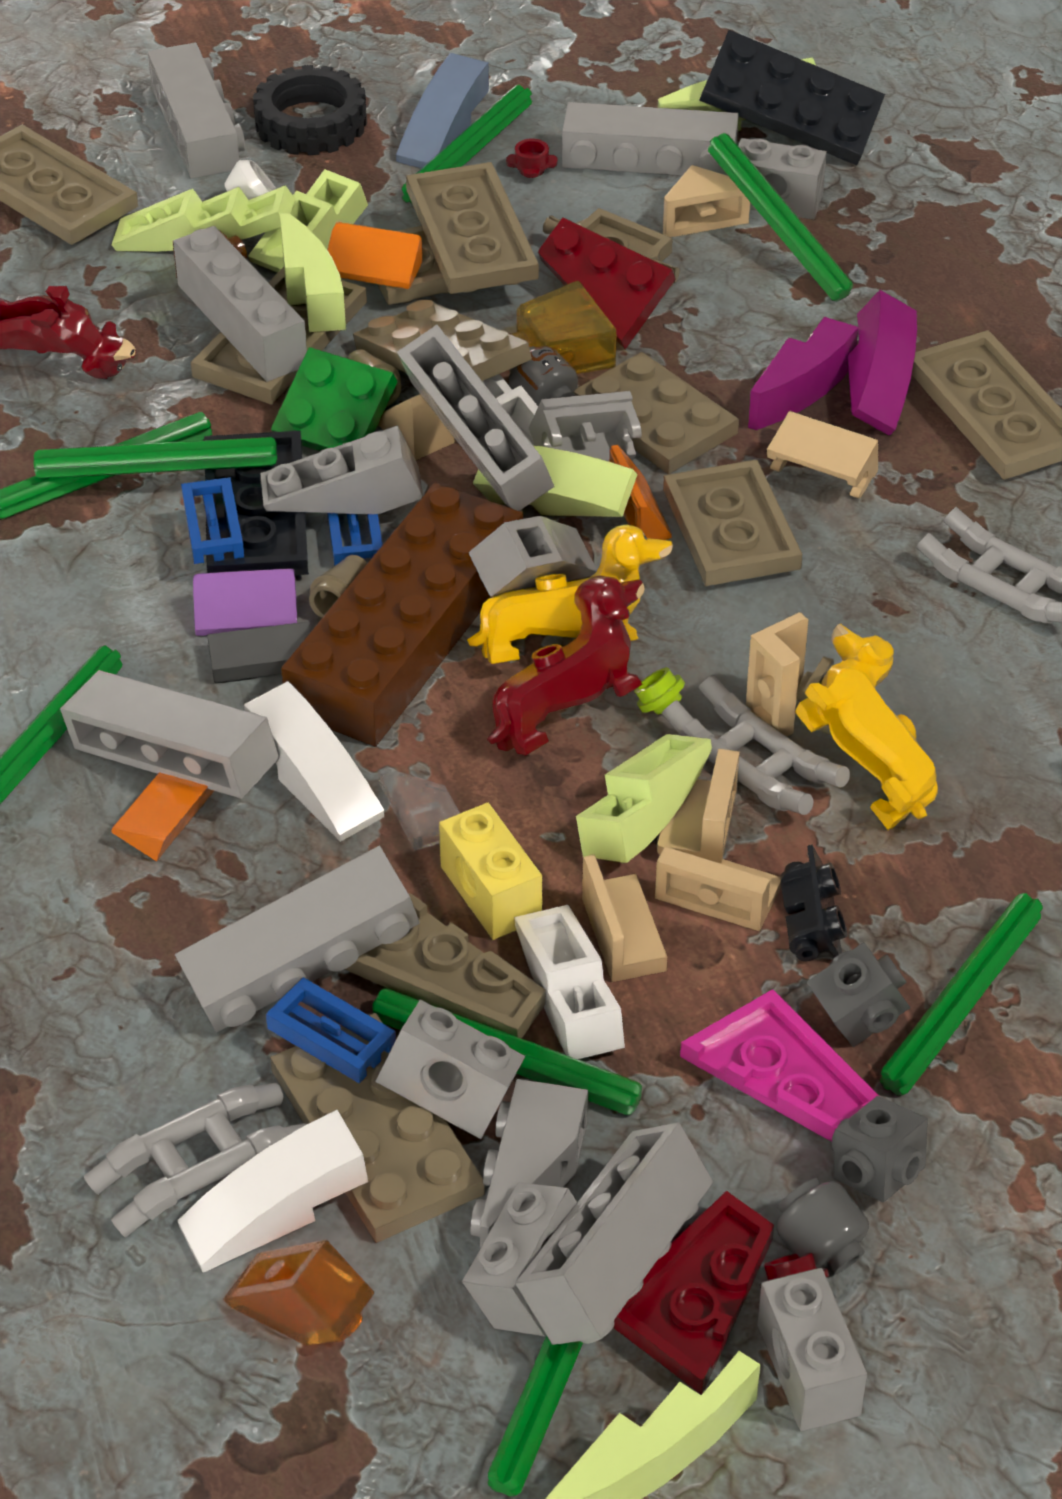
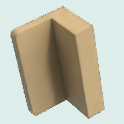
(776, 671)
(705, 816)
(716, 889)
(622, 924)

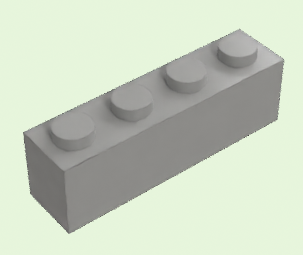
(195, 110)
(642, 138)
(240, 303)
(476, 419)
(170, 733)
(297, 937)
(615, 1235)

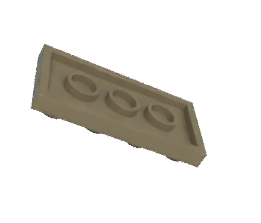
(58, 187)
(472, 228)
(482, 346)
(227, 368)
(993, 402)
(408, 1152)

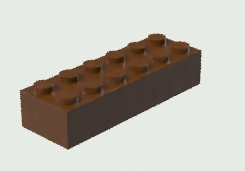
(397, 616)

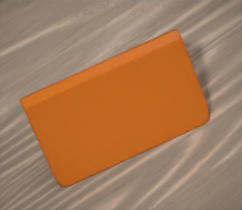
(375, 254)
(642, 507)
(161, 813)

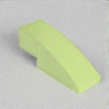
(327, 202)
(311, 276)
(581, 485)
(642, 797)

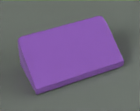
(243, 600)

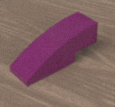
(882, 361)
(802, 373)

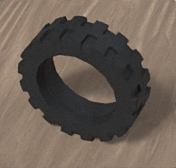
(313, 133)

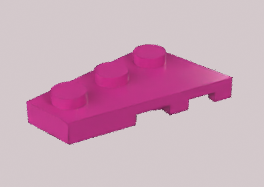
(780, 1063)

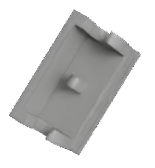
(587, 424)

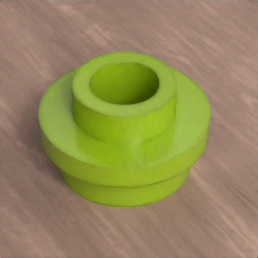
(659, 691)

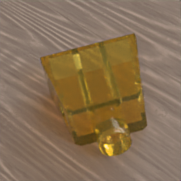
(571, 325)

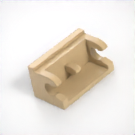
(825, 450)

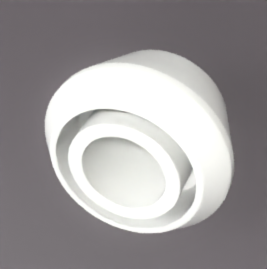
(249, 178)

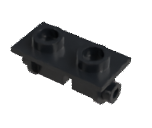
(822, 923)

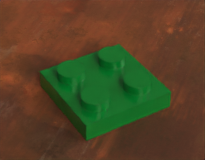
(334, 400)

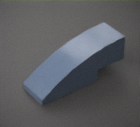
(444, 109)

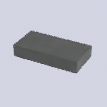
(254, 651)

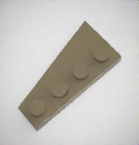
(454, 975)

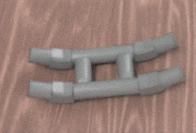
(993, 553)
(747, 727)
(179, 1178)

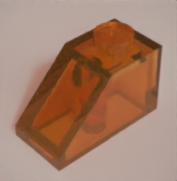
(302, 1293)

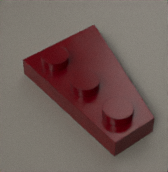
(614, 276)
(698, 1290)

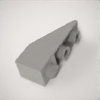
(351, 478)
(527, 550)
(538, 1146)

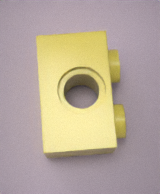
(489, 869)

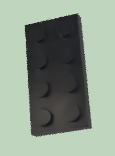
(792, 97)
(268, 537)

